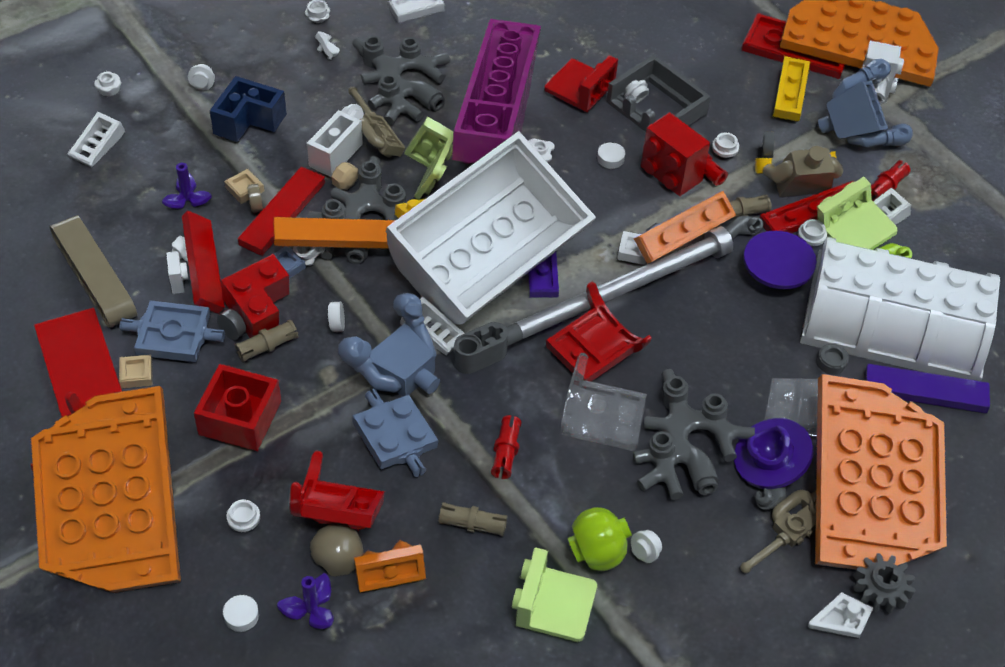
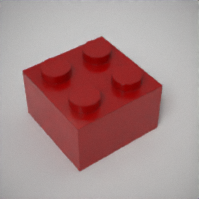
(674, 154)
(238, 407)

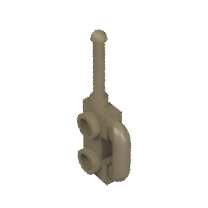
(377, 129)
(790, 528)

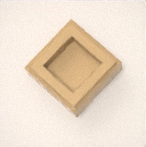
(238, 185)
(135, 371)

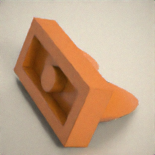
(390, 568)

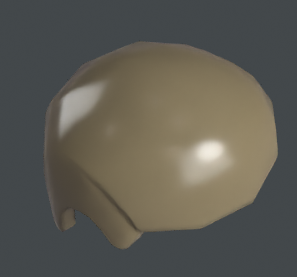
(335, 548)

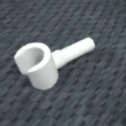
(180, 246)

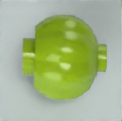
(599, 538)

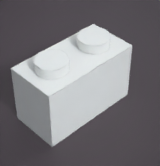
(334, 143)

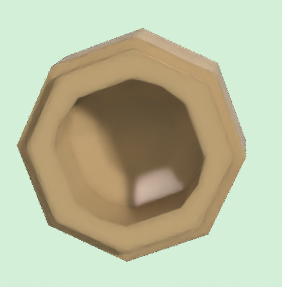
(344, 176)

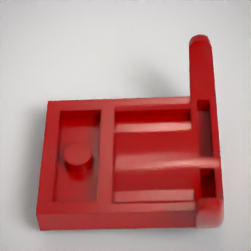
(596, 335)
(332, 501)

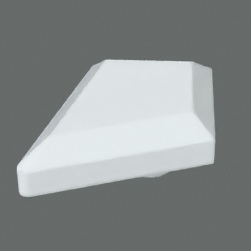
(842, 617)

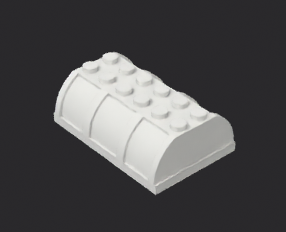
(486, 229)
(901, 310)

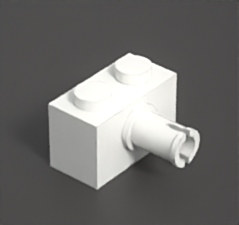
(891, 54)

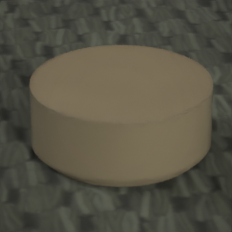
(254, 198)

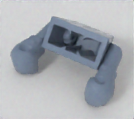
(857, 111)
(402, 359)

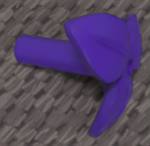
(185, 186)
(314, 593)

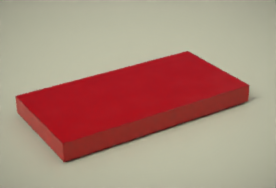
(765, 41)
(77, 357)

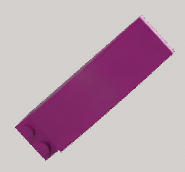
(497, 90)

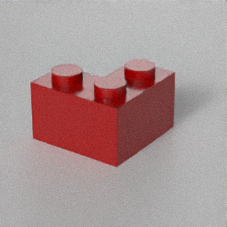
(254, 291)

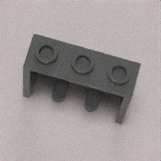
(665, 79)

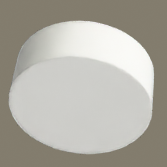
(611, 155)
(336, 316)
(241, 613)

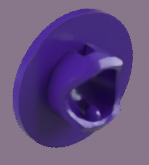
(779, 259)
(775, 454)

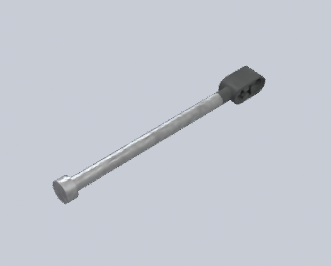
(489, 342)

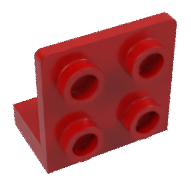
(582, 84)

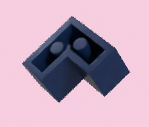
(244, 105)

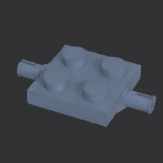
(172, 331)
(395, 432)

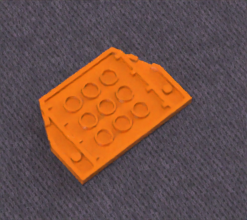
(845, 27)
(876, 476)
(107, 494)

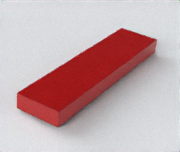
(286, 203)
(792, 216)
(202, 262)

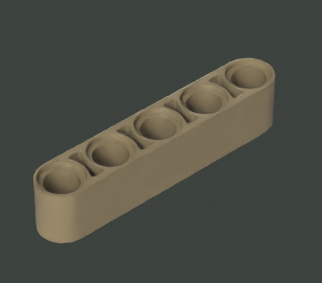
(93, 271)

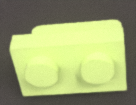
(431, 147)
(855, 218)
(553, 599)

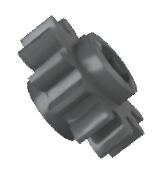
(884, 583)

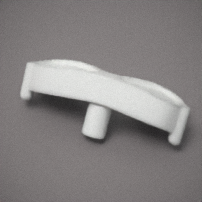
(329, 48)

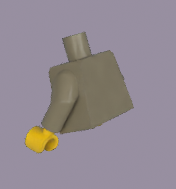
(802, 171)

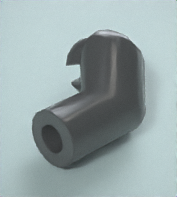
(744, 226)
(770, 498)

